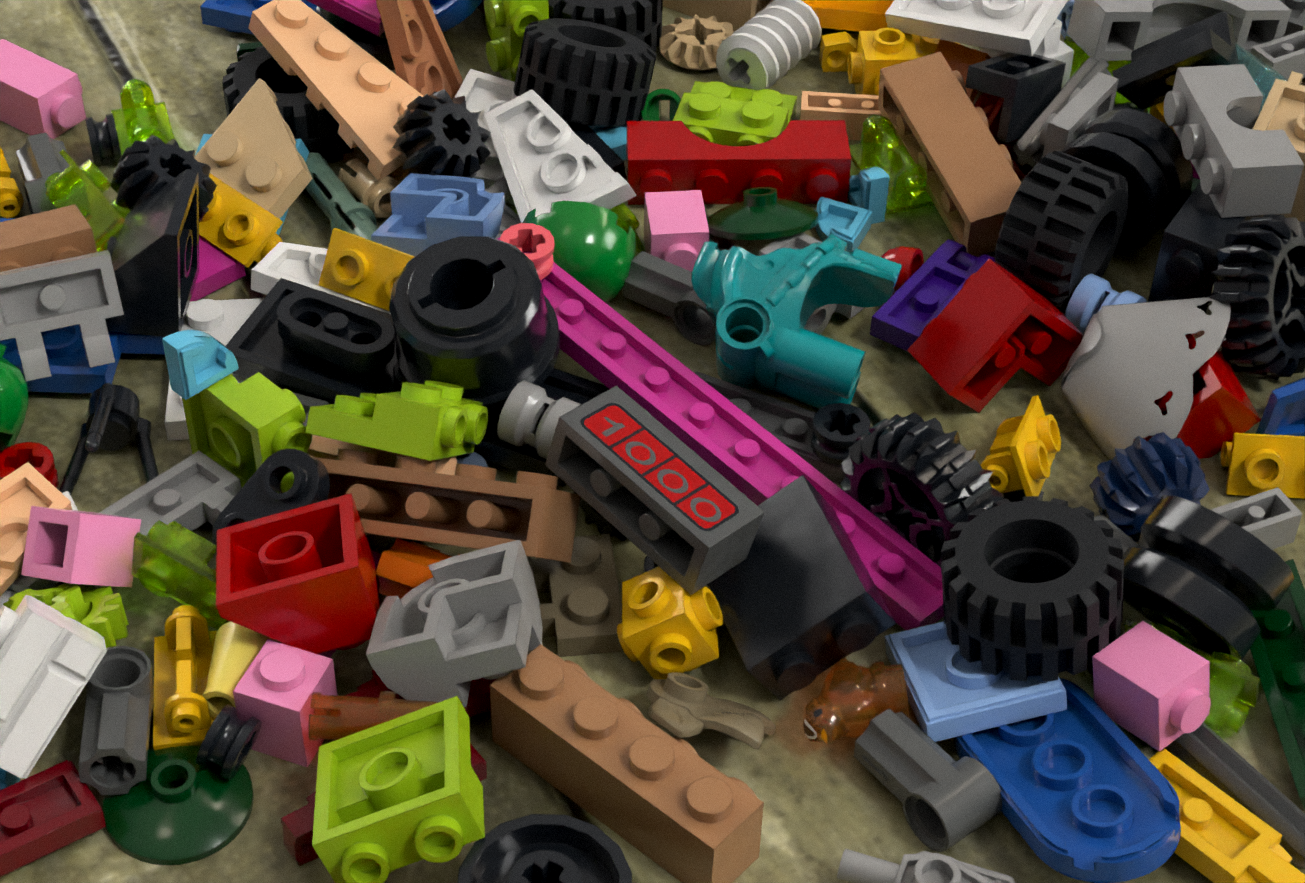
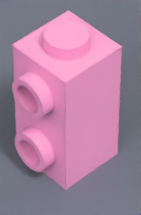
(37, 93)

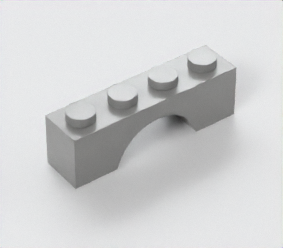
(1119, 26)

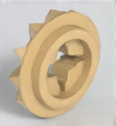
(682, 39)

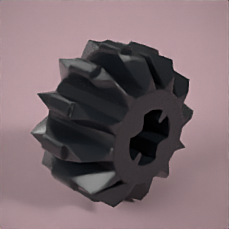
(441, 136)
(152, 165)

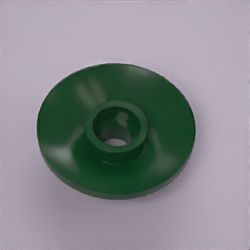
(762, 217)
(181, 822)

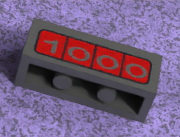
(654, 489)

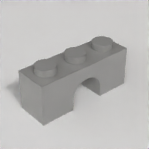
(1237, 166)

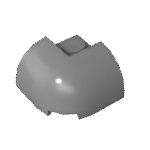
(459, 625)

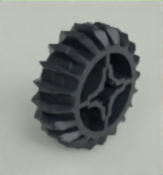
(1265, 284)
(917, 480)

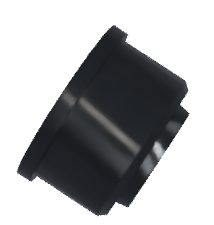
(474, 319)

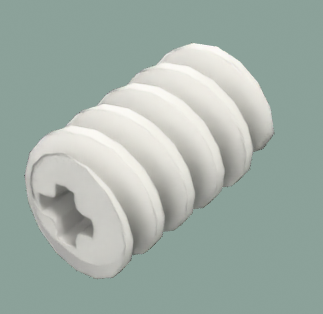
(768, 45)

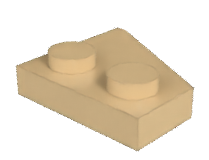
(257, 153)

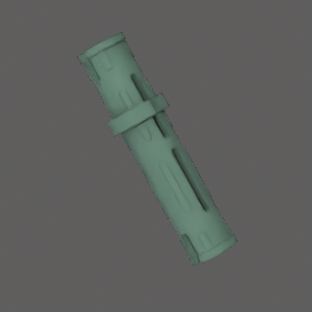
(327, 182)

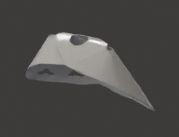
(1136, 357)

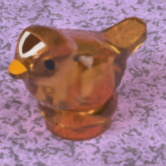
(852, 699)

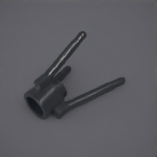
(111, 425)

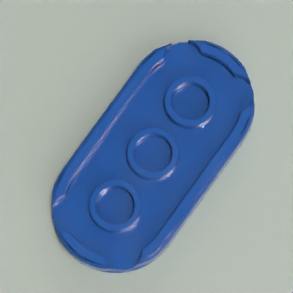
(1080, 791)

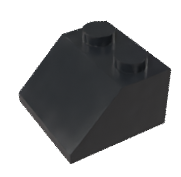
(158, 259)

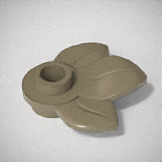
(686, 709)

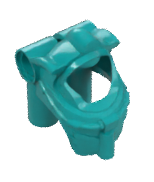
(766, 305)

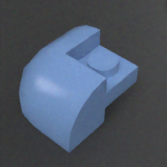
(438, 209)

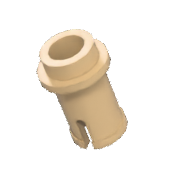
(368, 189)

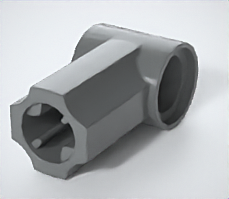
(36, 163)
(670, 292)
(117, 722)
(938, 795)

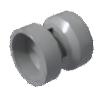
(531, 417)

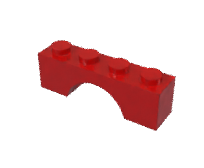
(801, 163)

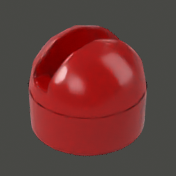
(909, 258)

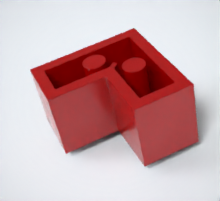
(991, 334)

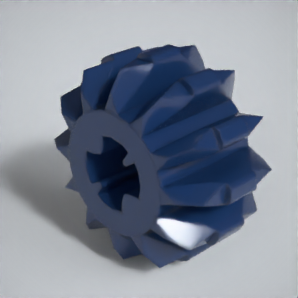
(1142, 475)

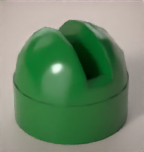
(652, 107)

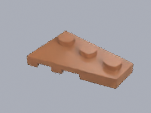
(419, 46)

